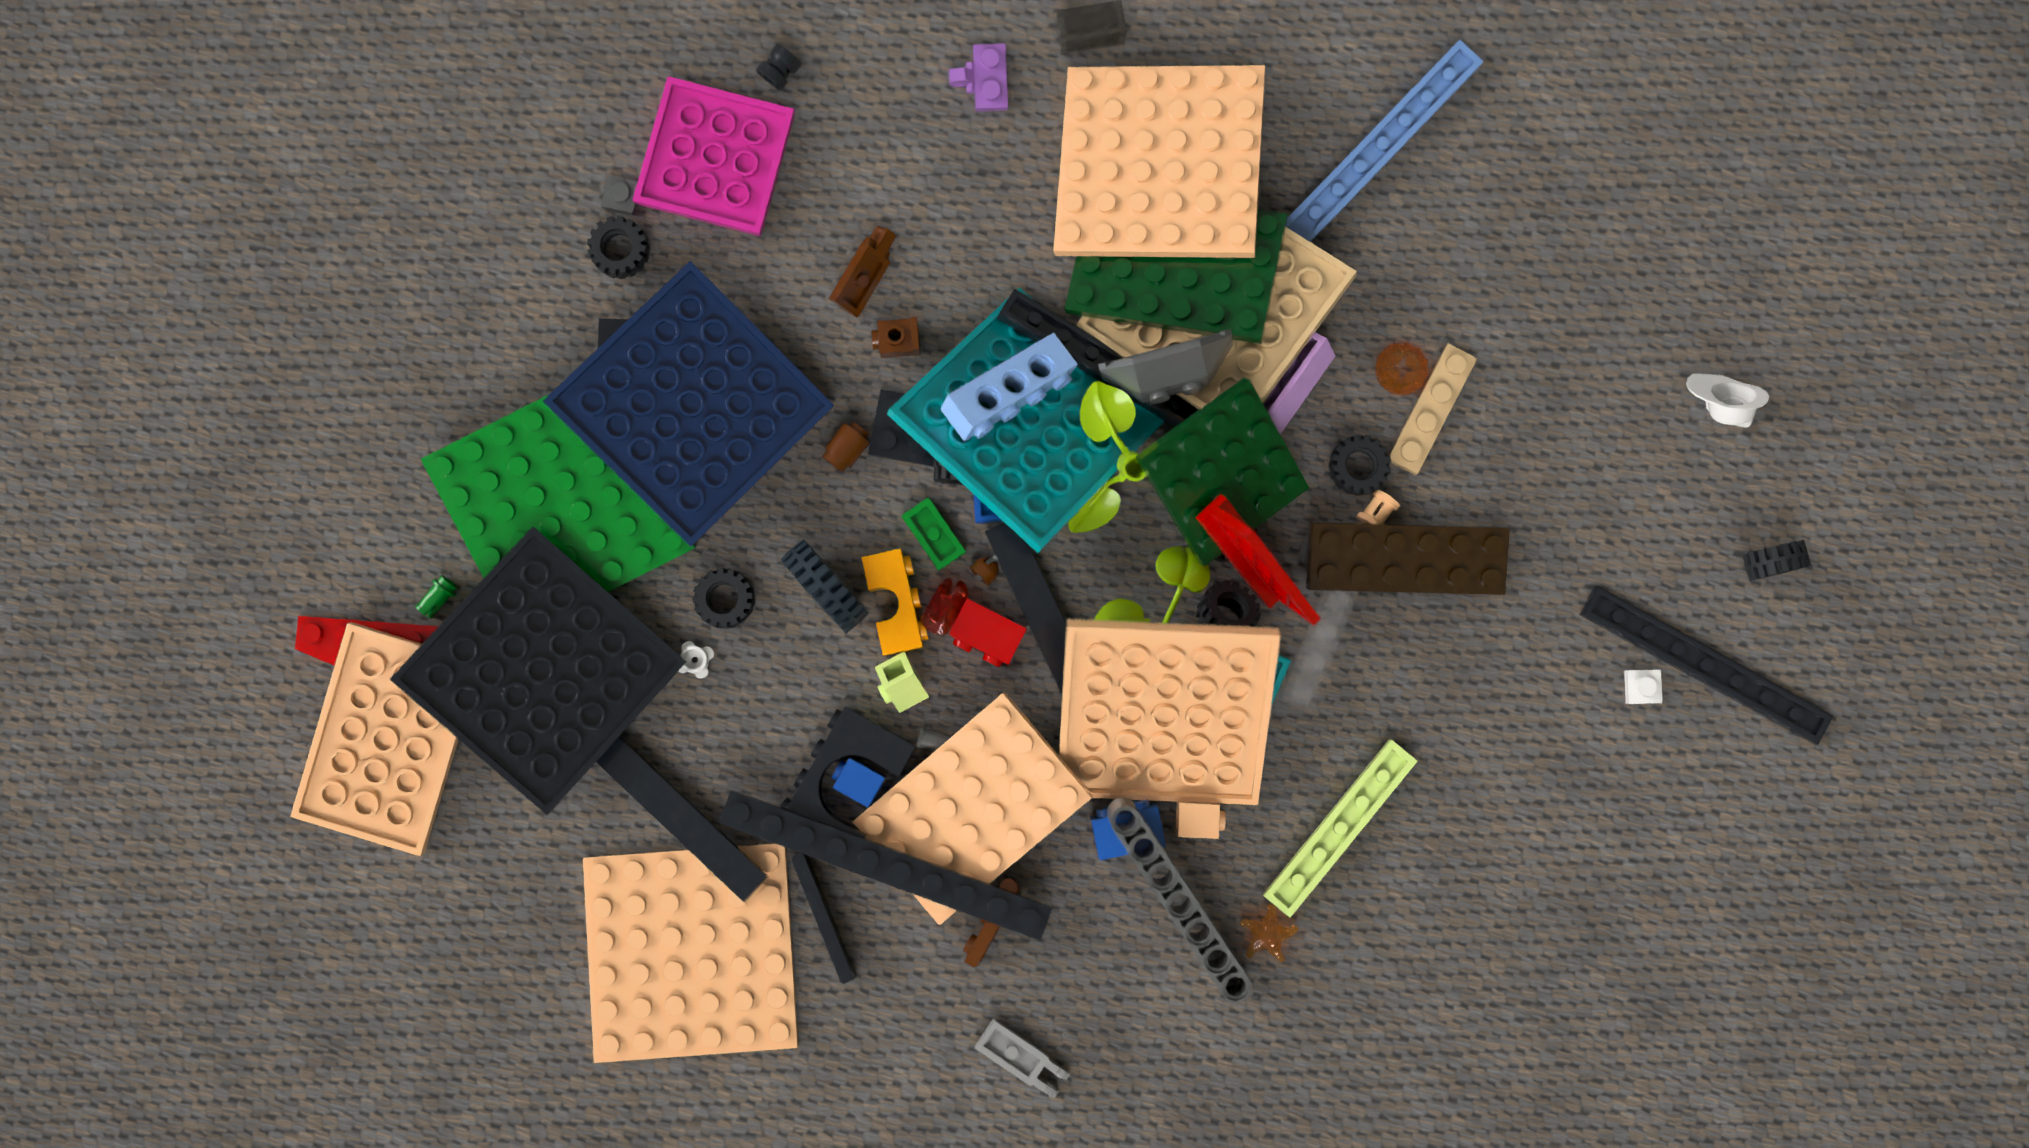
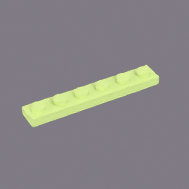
(1339, 828)

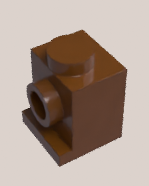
(906, 346)

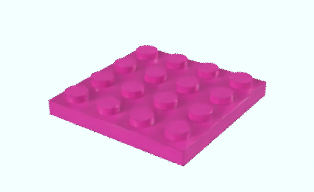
(714, 156)

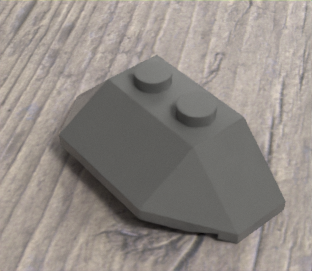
(1169, 369)

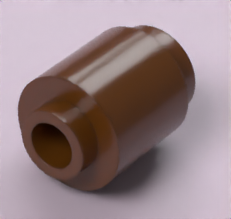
(846, 446)

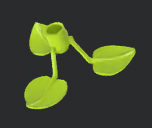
(1104, 414)
(1175, 567)

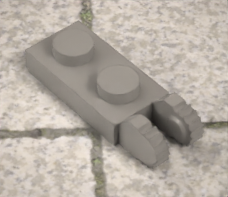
(1019, 1056)

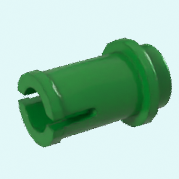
(436, 596)

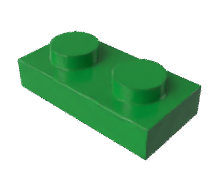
(933, 534)

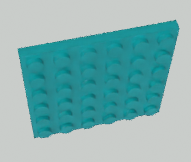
(1025, 469)

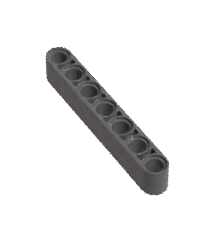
(1183, 915)

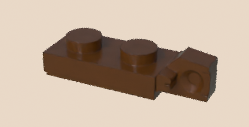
(864, 272)

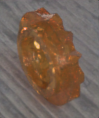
(1389, 377)

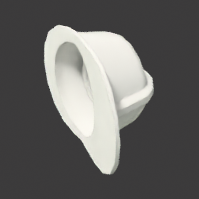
(1728, 399)

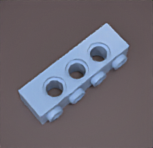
(1046, 357)

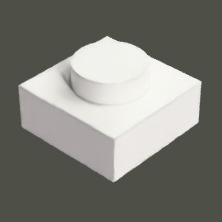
(1643, 686)

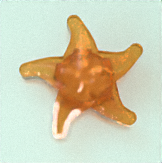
(1267, 934)

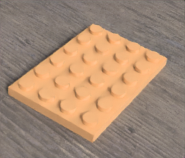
(375, 751)
(978, 799)

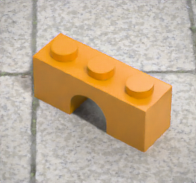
(891, 572)

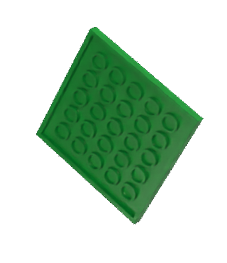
(544, 477)

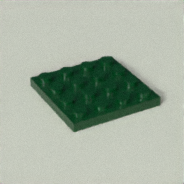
(1225, 451)

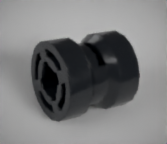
(778, 67)

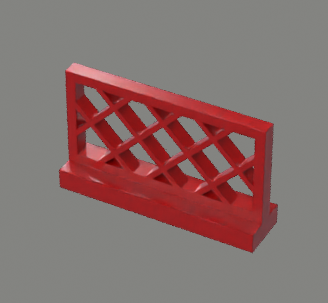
(1253, 559)

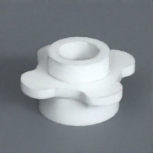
(703, 654)

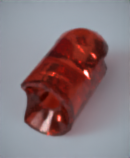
(944, 608)

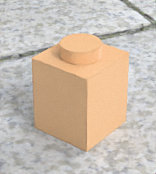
(1199, 820)

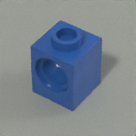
(857, 781)

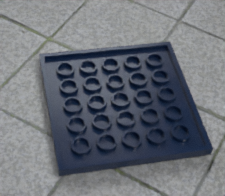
(689, 403)

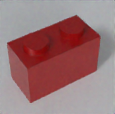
(986, 632)

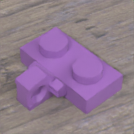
(984, 77)

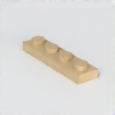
(1432, 409)

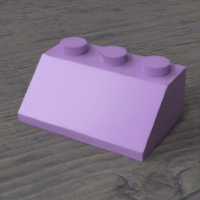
(1298, 381)

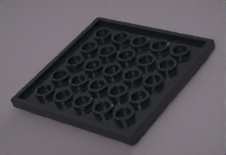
(538, 670)

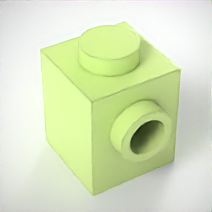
(900, 682)

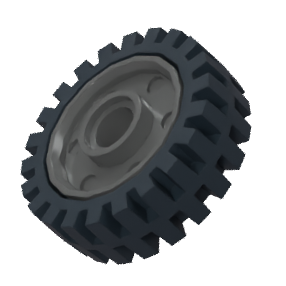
(824, 586)

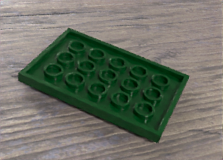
(1184, 292)

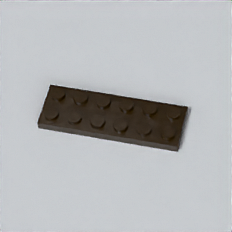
(1407, 558)

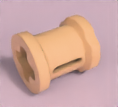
(1382, 500)

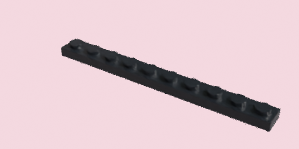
(885, 865)

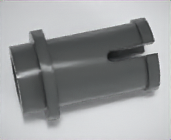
(931, 739)

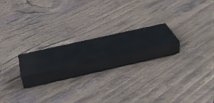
(823, 917)

